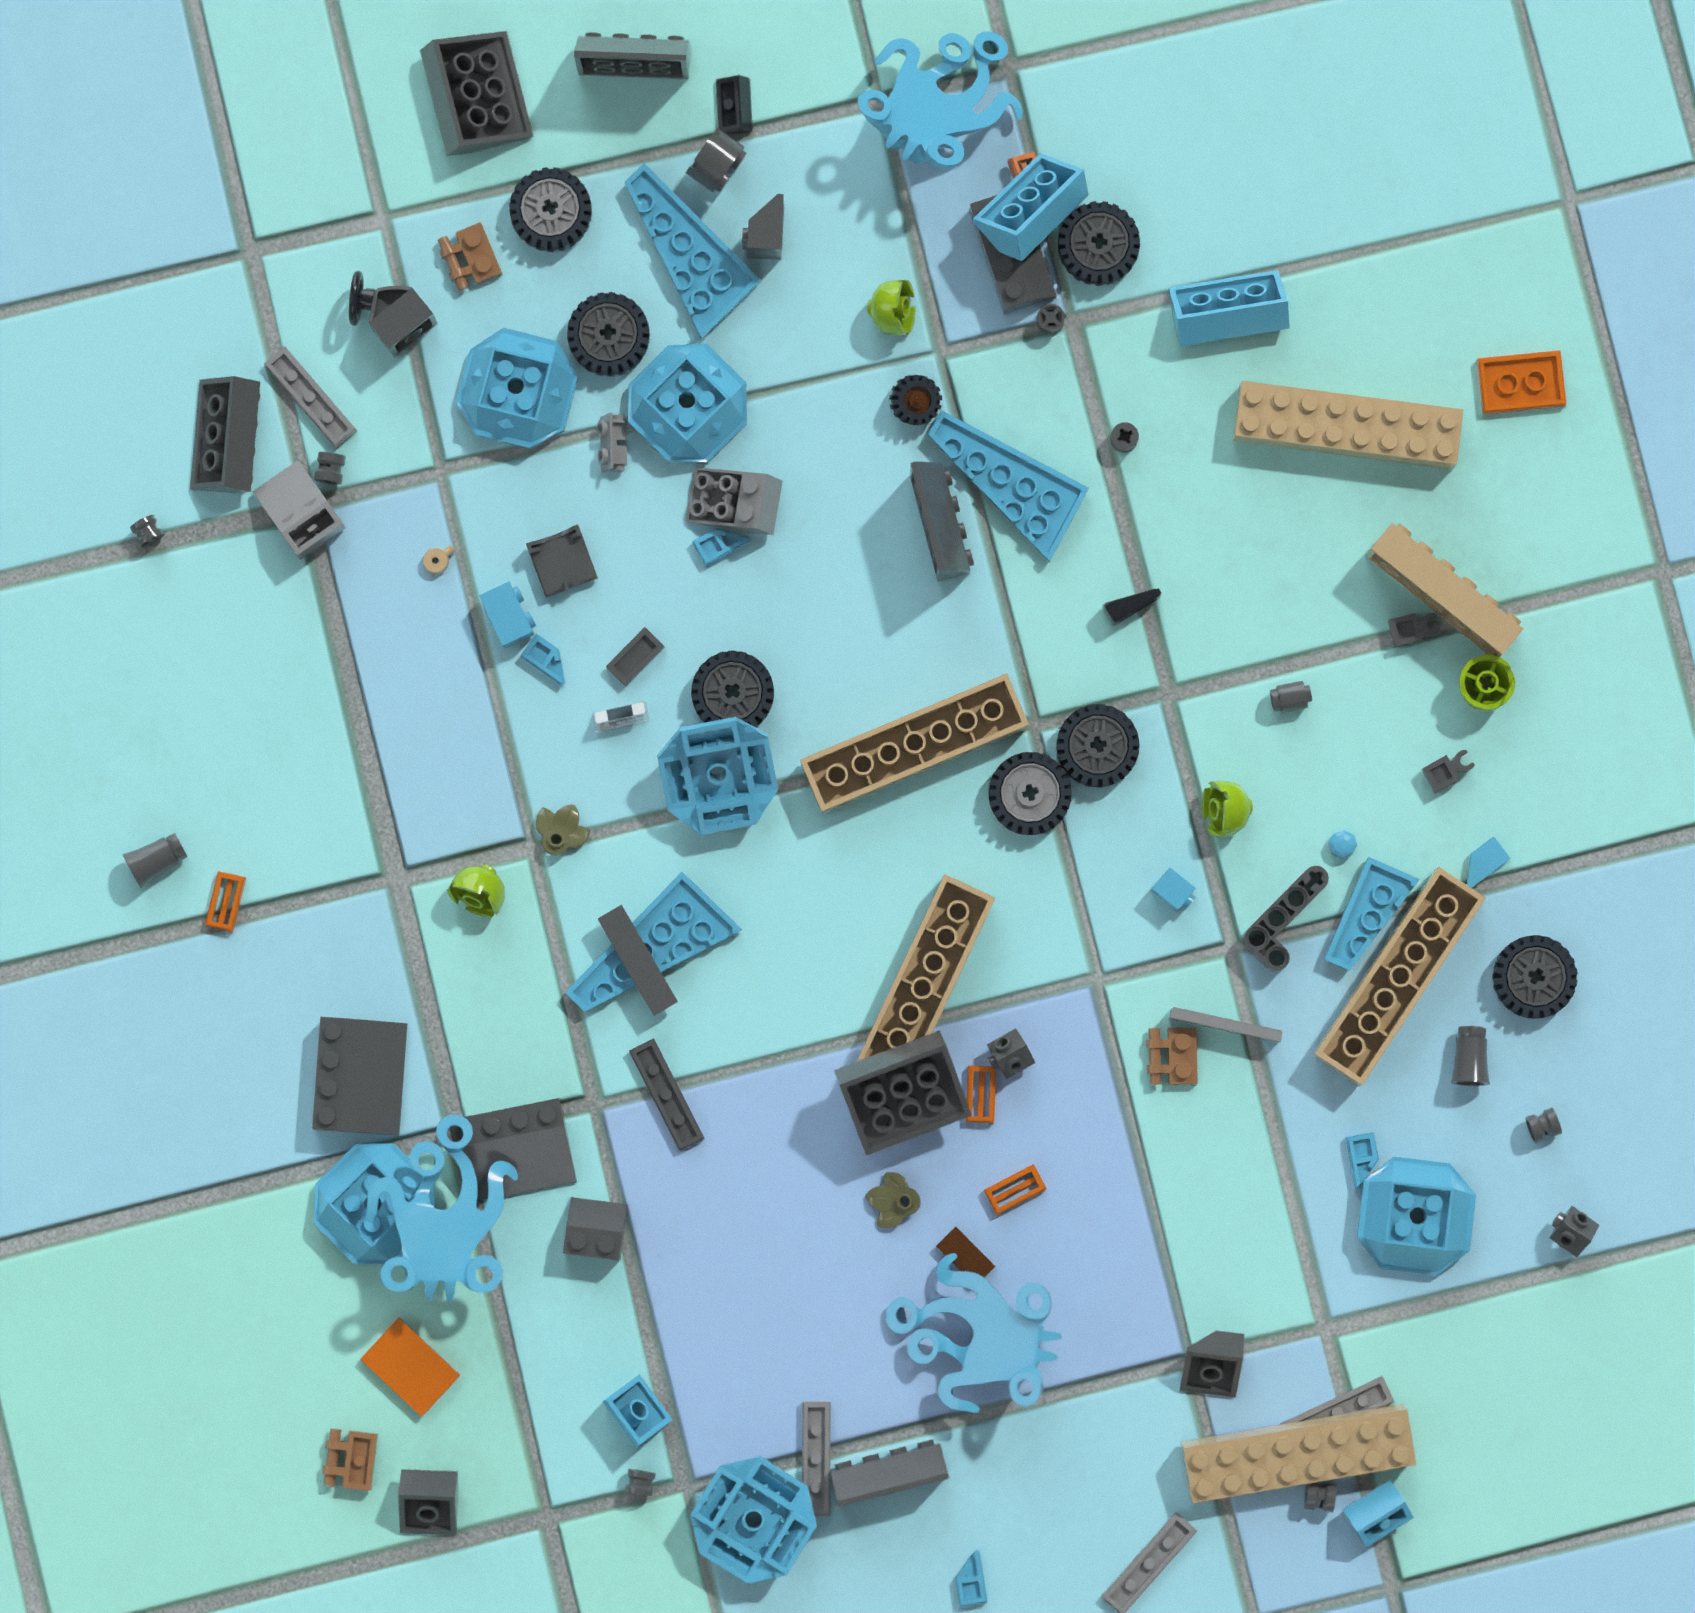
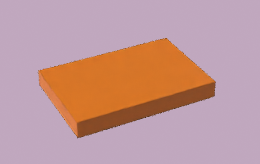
(1521, 382)
(410, 1367)

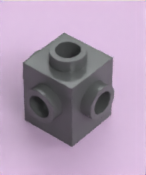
(1010, 1054)
(1573, 1230)

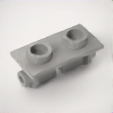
(610, 430)

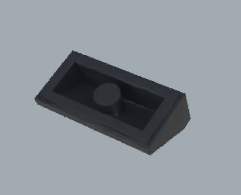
(734, 104)

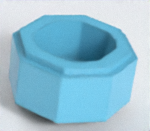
(1342, 844)

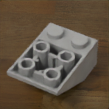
(734, 500)
(299, 509)

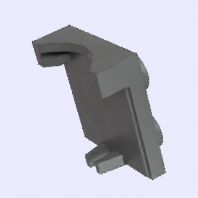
(562, 561)

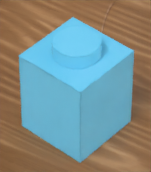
(1174, 890)

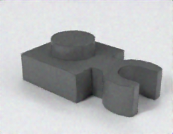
(1408, 629)
(1444, 773)

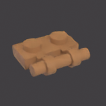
(478, 253)
(1181, 1056)
(358, 1463)

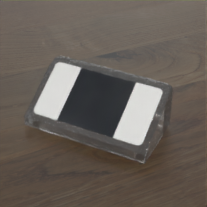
(620, 717)

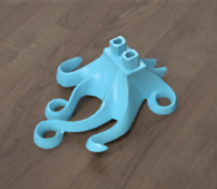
(924, 117)
(439, 1241)
(1002, 1343)

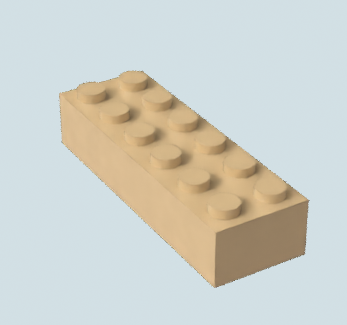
(1444, 590)

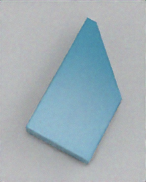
(718, 544)
(545, 658)
(1485, 861)
(1362, 1156)
(971, 1582)

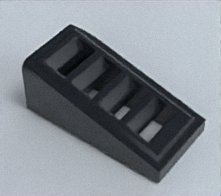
(1123, 608)

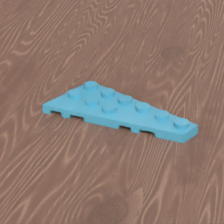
(698, 261)
(1023, 489)
(672, 928)

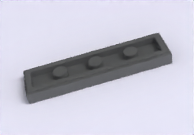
(637, 960)
(666, 1094)

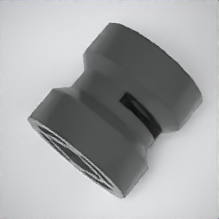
(330, 468)
(1545, 1124)
(1320, 1497)

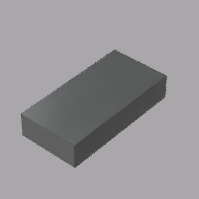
(635, 656)

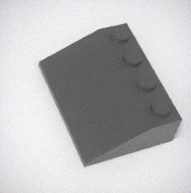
(632, 56)
(475, 92)
(939, 520)
(359, 1076)
(903, 1092)
(528, 1138)

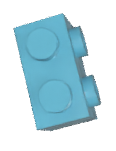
(507, 614)
(1378, 1513)

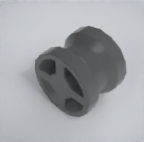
(1053, 314)
(1124, 442)
(147, 531)
(640, 1482)

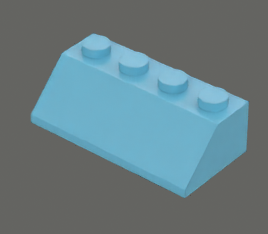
(1032, 206)
(1229, 308)

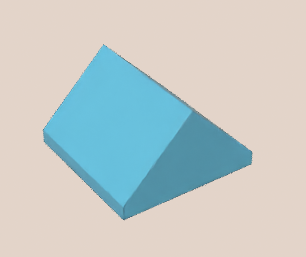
(637, 1410)

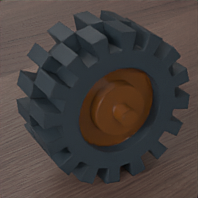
(915, 399)

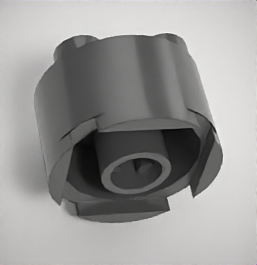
(716, 160)

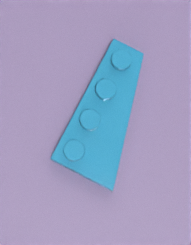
(1370, 907)

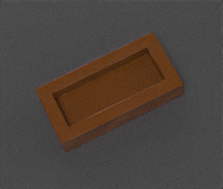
(968, 1255)

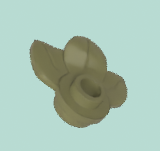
(561, 825)
(889, 1200)

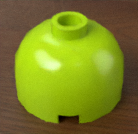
(891, 307)
(1486, 682)
(1226, 807)
(479, 889)

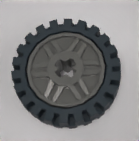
(1116, 231)
(625, 346)
(732, 670)
(1111, 728)
(1526, 957)

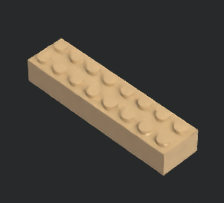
(1348, 424)
(914, 743)
(930, 966)
(1398, 976)
(1298, 1453)

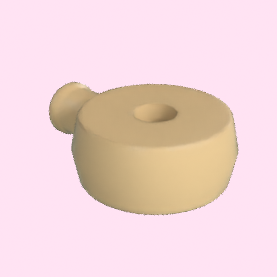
(442, 555)

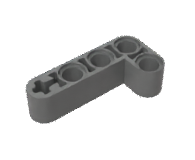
(1288, 912)

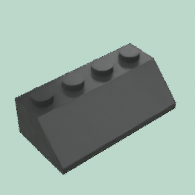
(1015, 281)
(225, 435)
(890, 1473)

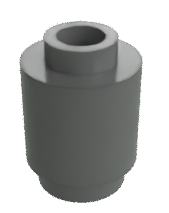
(1290, 697)

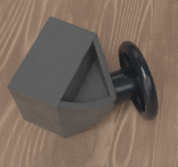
(396, 313)

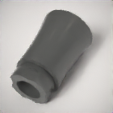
(154, 858)
(1471, 1057)

